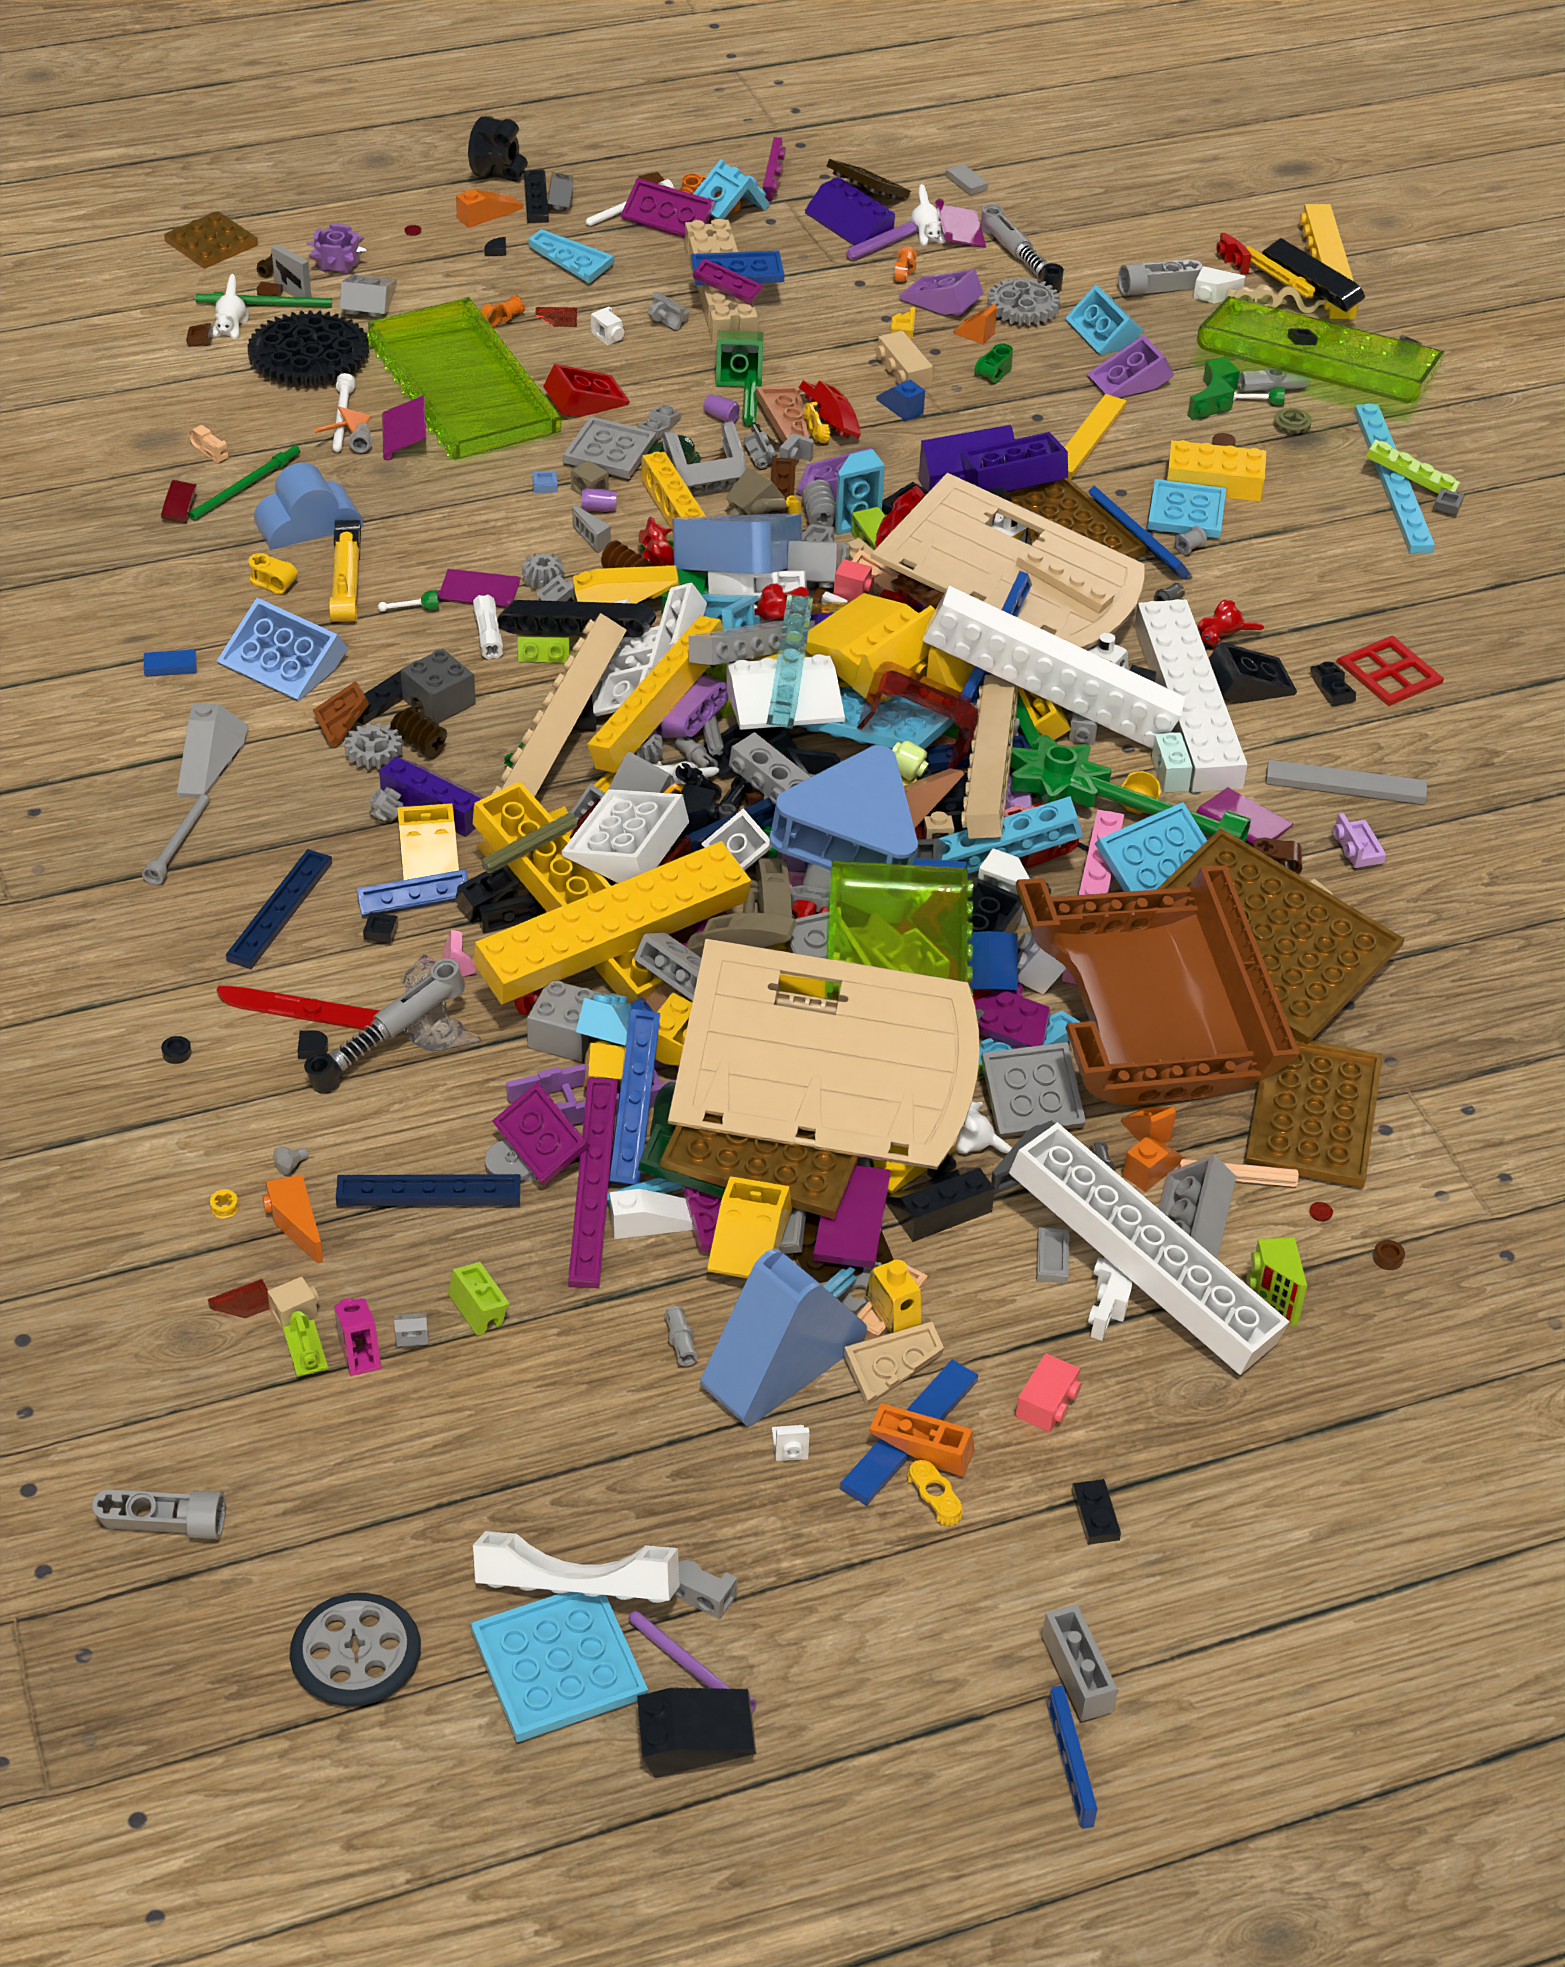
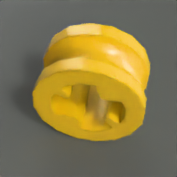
(224, 1196)

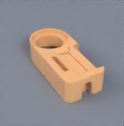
(208, 443)

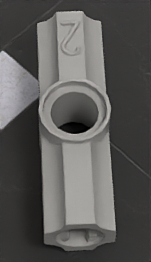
(1270, 378)

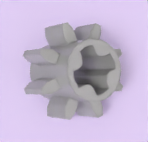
(385, 804)

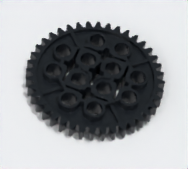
(308, 348)

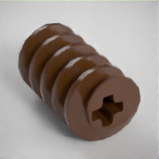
(619, 556)

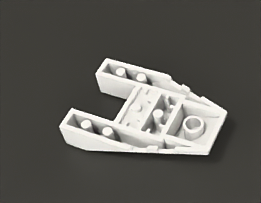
(639, 655)

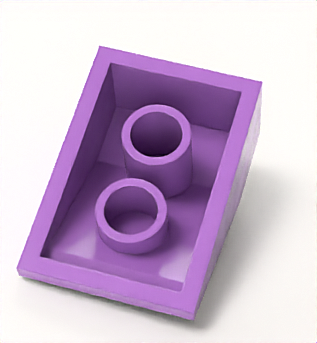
(945, 292)
(1132, 370)
(825, 470)

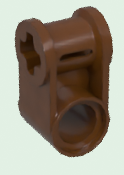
(1284, 852)

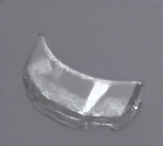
(434, 1029)

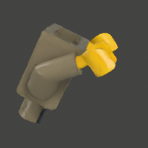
(758, 495)

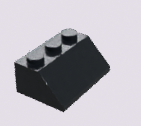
(994, 908)
(942, 1202)

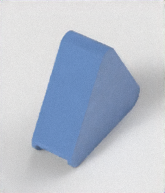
(735, 542)
(848, 814)
(777, 1339)

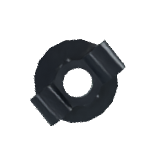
(495, 149)

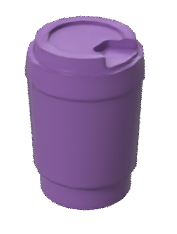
(721, 408)
(598, 500)

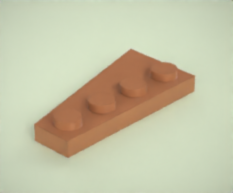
(783, 409)

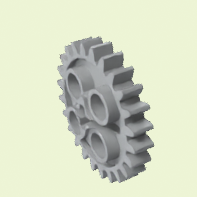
(1024, 301)

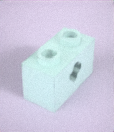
(1171, 762)

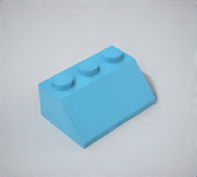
(1103, 322)
(858, 487)
(605, 1017)

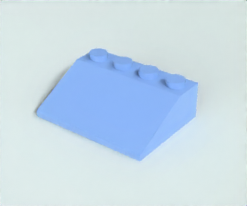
(282, 650)

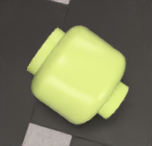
(910, 759)

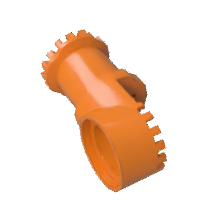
(906, 263)
(503, 311)

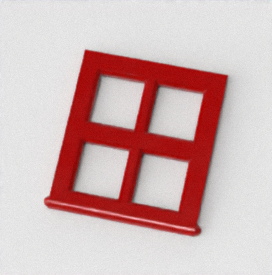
(1410, 659)

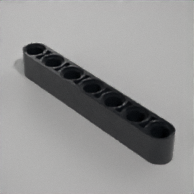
(1326, 281)
(572, 617)

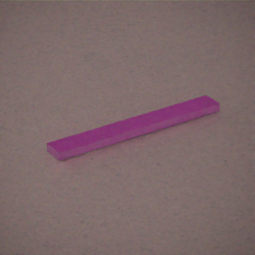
(593, 1184)

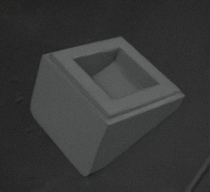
(930, 849)

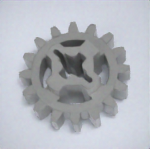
(373, 745)

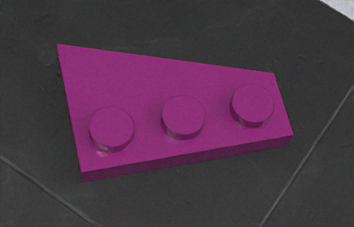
(774, 168)
(704, 1214)

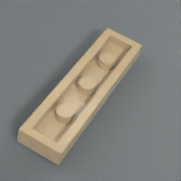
(1065, 579)

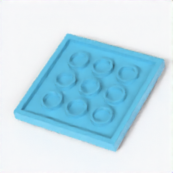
(1152, 848)
(557, 1662)

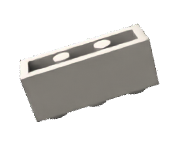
(1079, 1662)

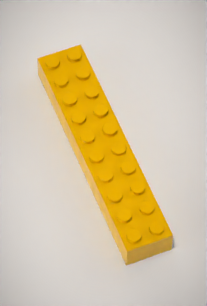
(553, 877)
(610, 922)

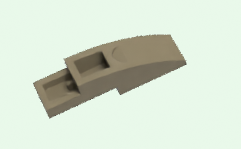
(773, 886)
(745, 929)

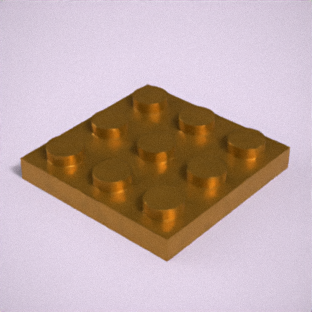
(210, 239)

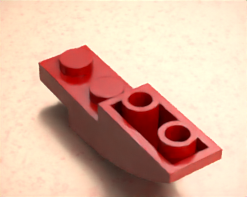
(833, 407)

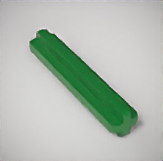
(749, 402)

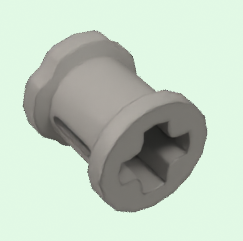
(1194, 538)

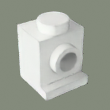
(606, 326)

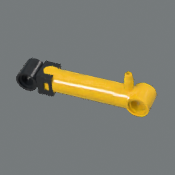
(345, 571)

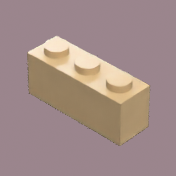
(904, 359)

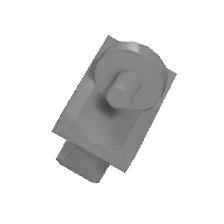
(667, 311)

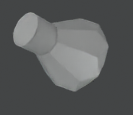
(286, 1159)

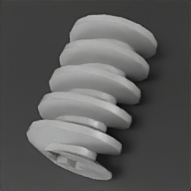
(819, 503)

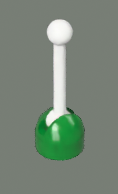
(1275, 396)
(428, 600)

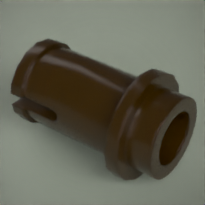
(265, 267)

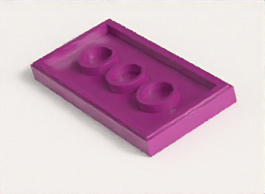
(665, 207)
(857, 1226)

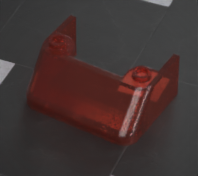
(899, 681)

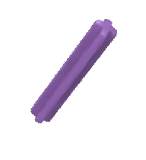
(881, 241)

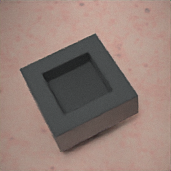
(1448, 502)

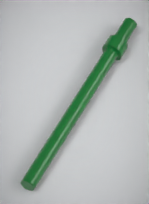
(268, 300)
(277, 461)

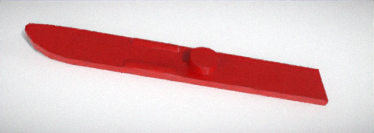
(297, 1007)

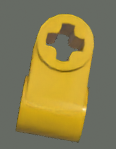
(273, 574)

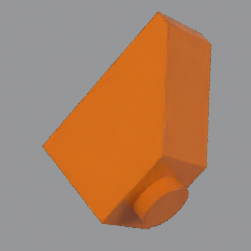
(1150, 1162)

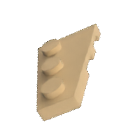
(891, 1359)

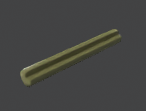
(529, 842)

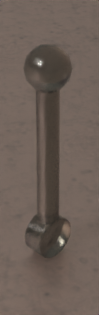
(776, 446)

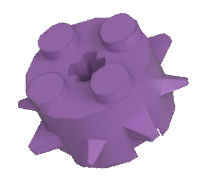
(336, 248)

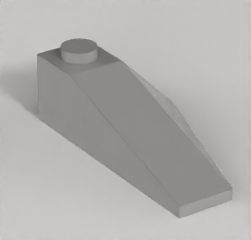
(209, 745)

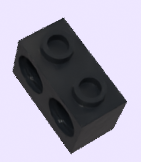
(486, 889)

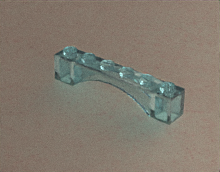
(790, 661)

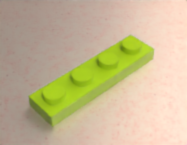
(1411, 468)

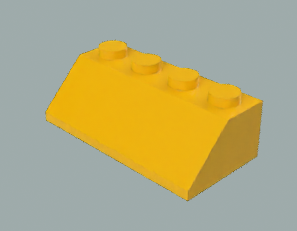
(900, 647)

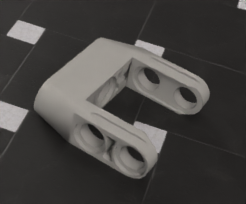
(709, 475)

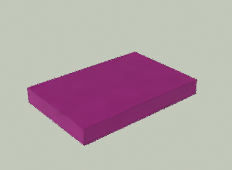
(540, 1133)

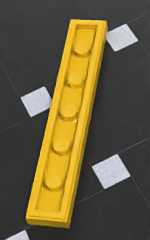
(1093, 431)

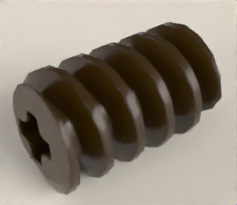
(420, 731)

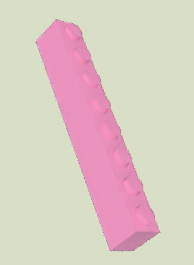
(1097, 874)

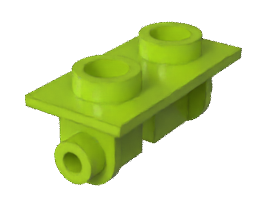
(543, 649)
(304, 1345)

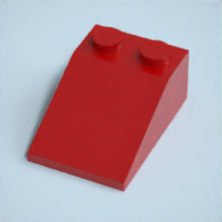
(583, 391)

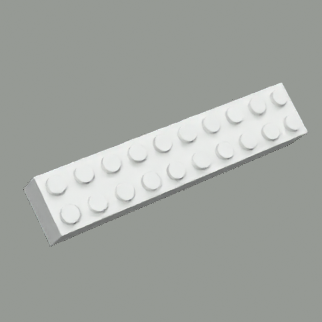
(1182, 665)
(1052, 668)
(1149, 1248)

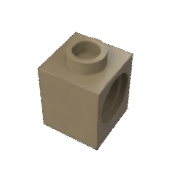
(588, 476)

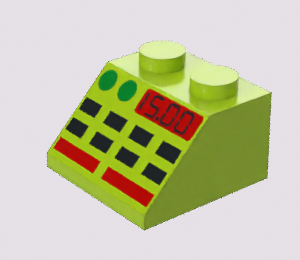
(1279, 1276)

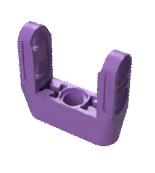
(694, 708)

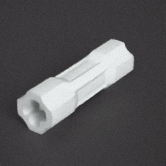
(486, 618)

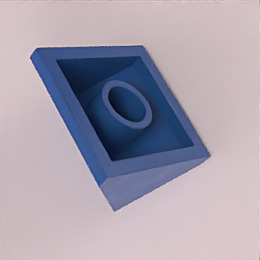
(994, 961)

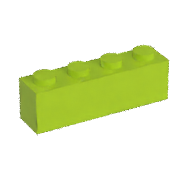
(865, 526)

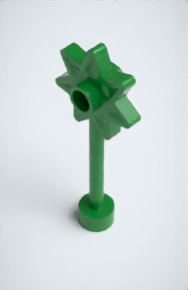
(1065, 771)

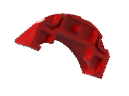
(900, 510)

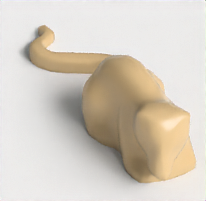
(1266, 296)

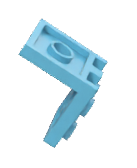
(733, 187)
(734, 609)

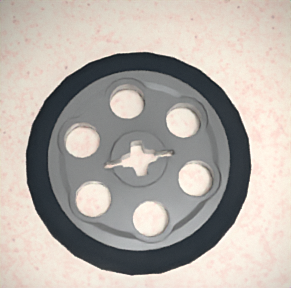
(359, 1688)

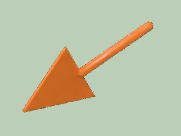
(351, 417)

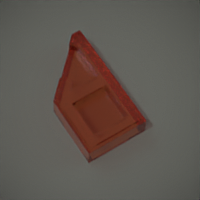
(558, 316)
(242, 1301)

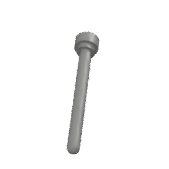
(156, 870)

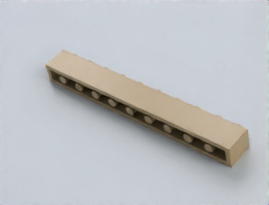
(563, 705)
(990, 759)

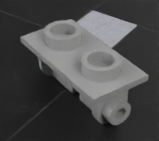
(758, 449)

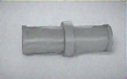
(695, 752)
(681, 1336)

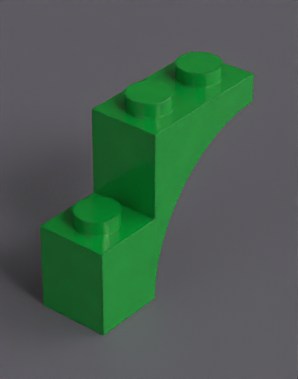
(1221, 381)

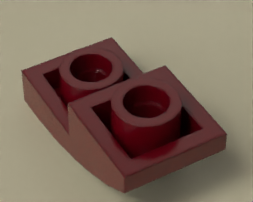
(178, 501)

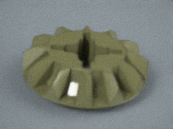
(1285, 417)

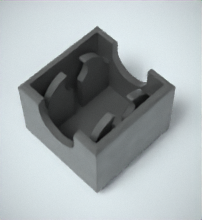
(439, 684)

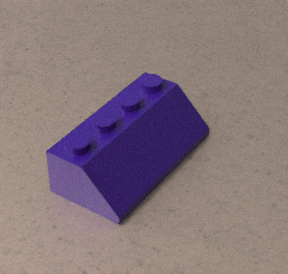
(849, 212)
(943, 454)
(1016, 463)
(424, 787)

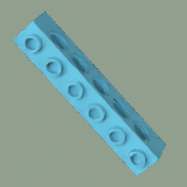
(1021, 834)

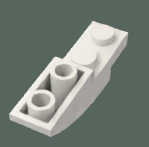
(752, 584)
(1113, 1297)

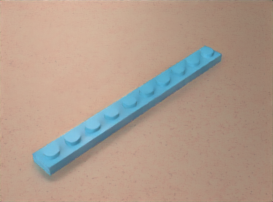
(1395, 485)

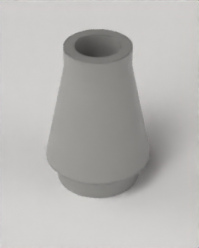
(360, 439)

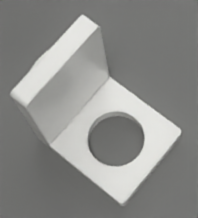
(790, 1442)

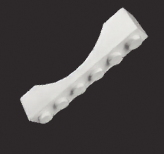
(511, 1561)

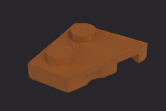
(341, 712)

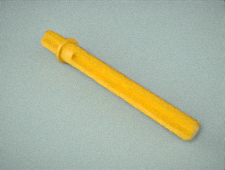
(1281, 273)

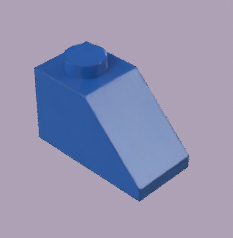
(904, 400)

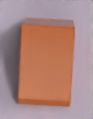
(979, 326)
(1151, 1123)

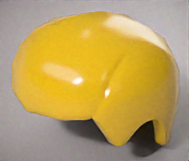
(1142, 783)

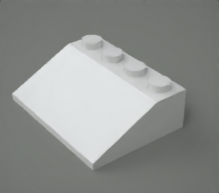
(751, 689)
(628, 833)

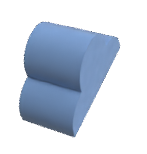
(302, 507)

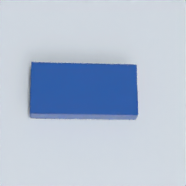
(170, 662)

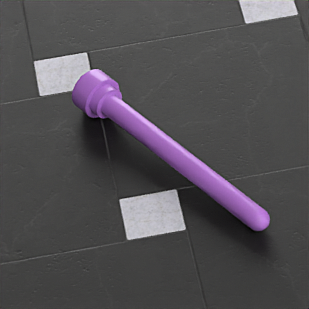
(679, 1653)

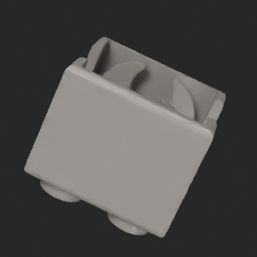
(818, 560)
(555, 1020)

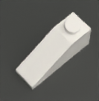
(647, 1213)

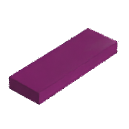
(727, 281)

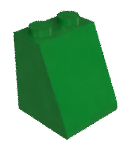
(739, 357)

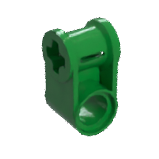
(995, 363)

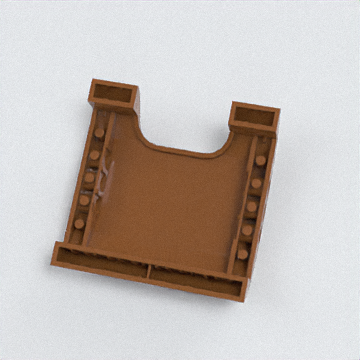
(1167, 989)

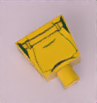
(891, 1288)

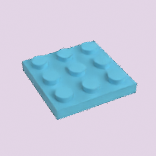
(1183, 505)

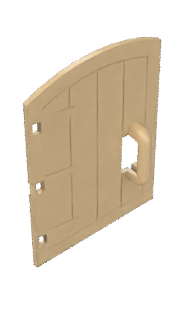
(954, 545)
(859, 1071)

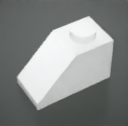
(1213, 284)

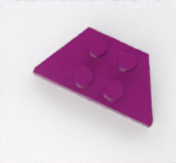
(1013, 1019)

